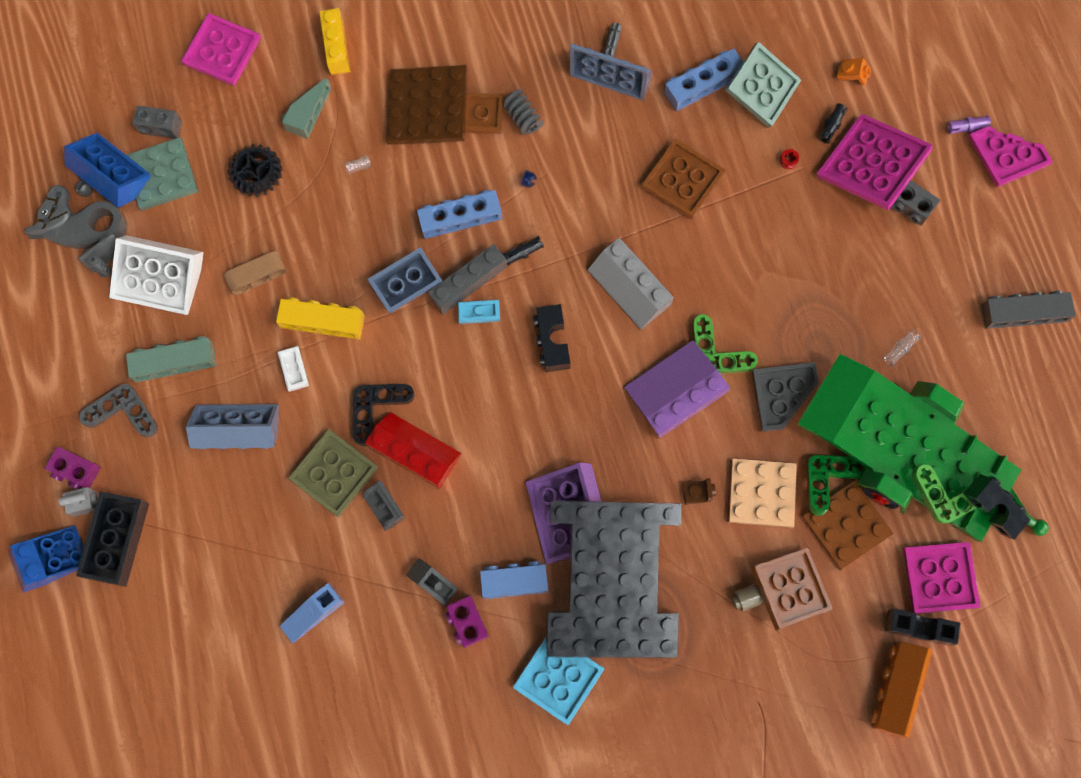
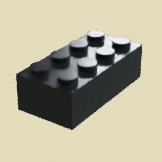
(112, 539)

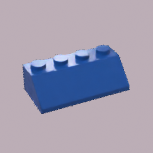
(106, 169)

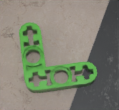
(710, 352)
(948, 504)

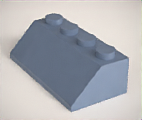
(233, 426)

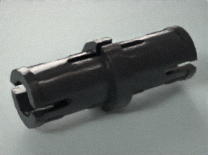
(832, 123)
(523, 250)

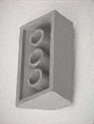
(630, 284)

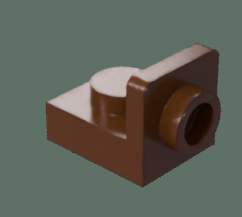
(699, 492)

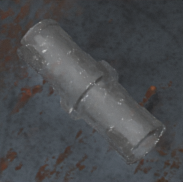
(902, 347)

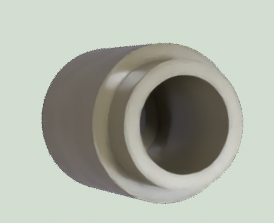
(747, 598)

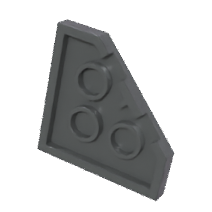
(782, 392)

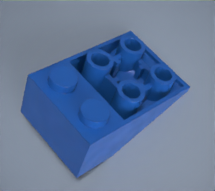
(46, 558)

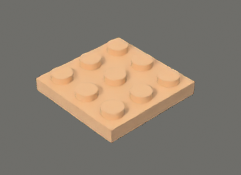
(762, 493)

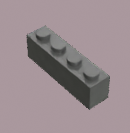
(468, 279)
(1028, 310)

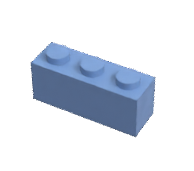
(514, 580)

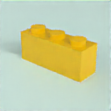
(334, 41)

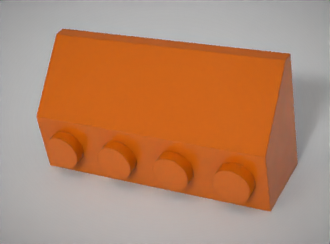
(901, 689)

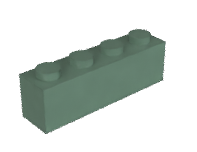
(171, 359)

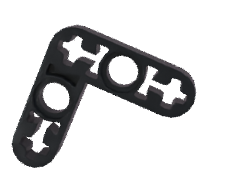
(373, 399)

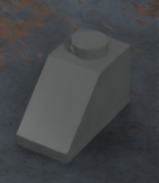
(432, 581)

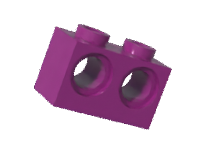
(73, 466)
(471, 620)

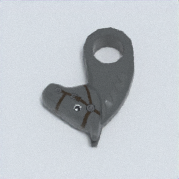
(77, 230)

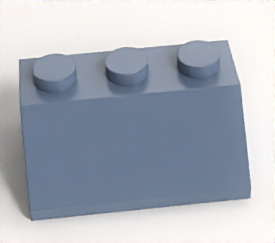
(404, 280)

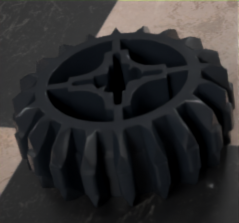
(239, 173)

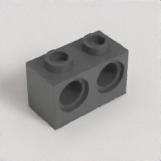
(157, 122)
(916, 197)

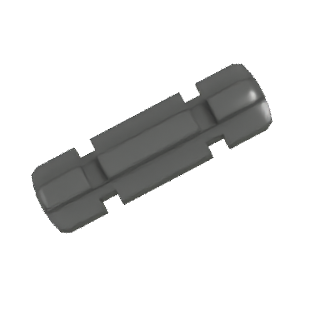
(612, 39)

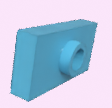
(478, 311)

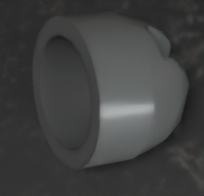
(83, 188)

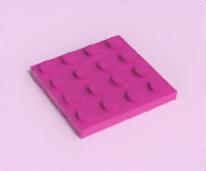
(875, 161)

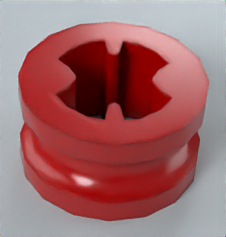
(794, 156)

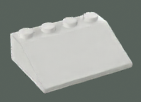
(155, 274)

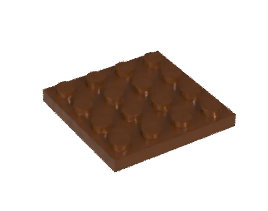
(427, 105)

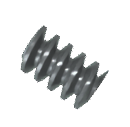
(522, 113)

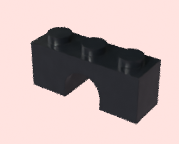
(554, 356)
(1009, 516)
(922, 628)

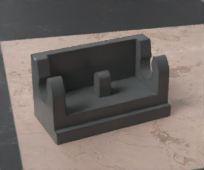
(383, 505)

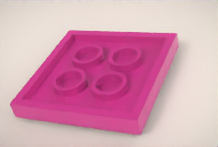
(221, 49)
(941, 578)

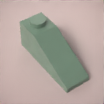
(305, 111)

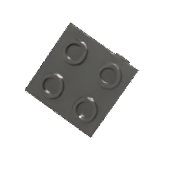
(99, 255)

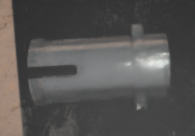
(358, 164)

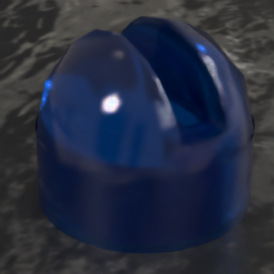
(527, 179)

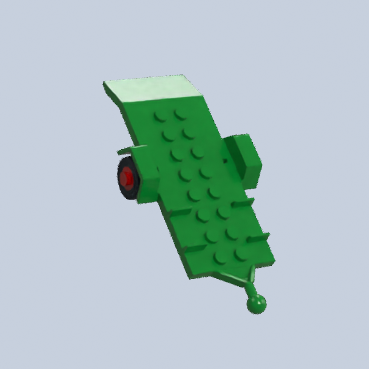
(895, 434)

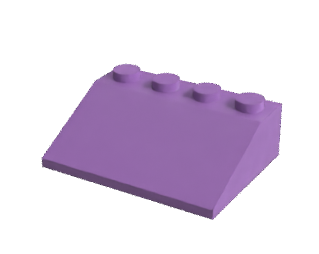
(677, 388)
(566, 484)

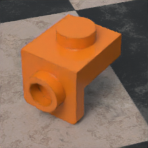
(854, 70)

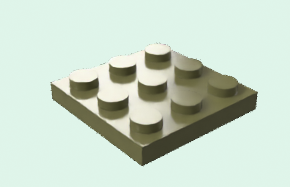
(333, 473)

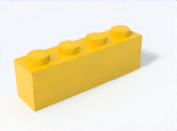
(320, 319)

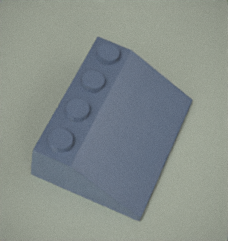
(609, 72)

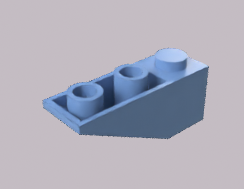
(312, 612)

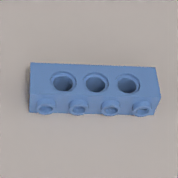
(682, 97)
(470, 217)

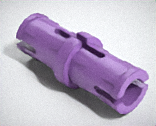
(968, 124)

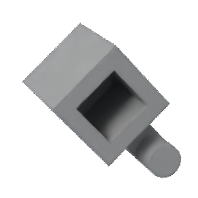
(79, 501)

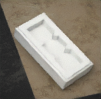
(293, 368)

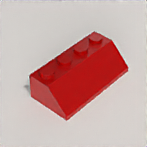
(413, 449)

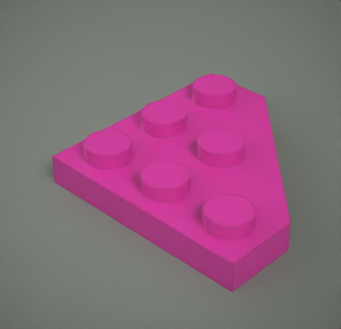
(1008, 155)

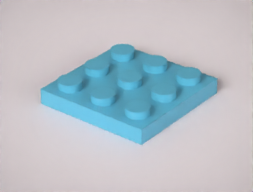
(558, 682)

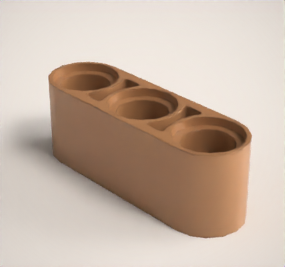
(255, 273)

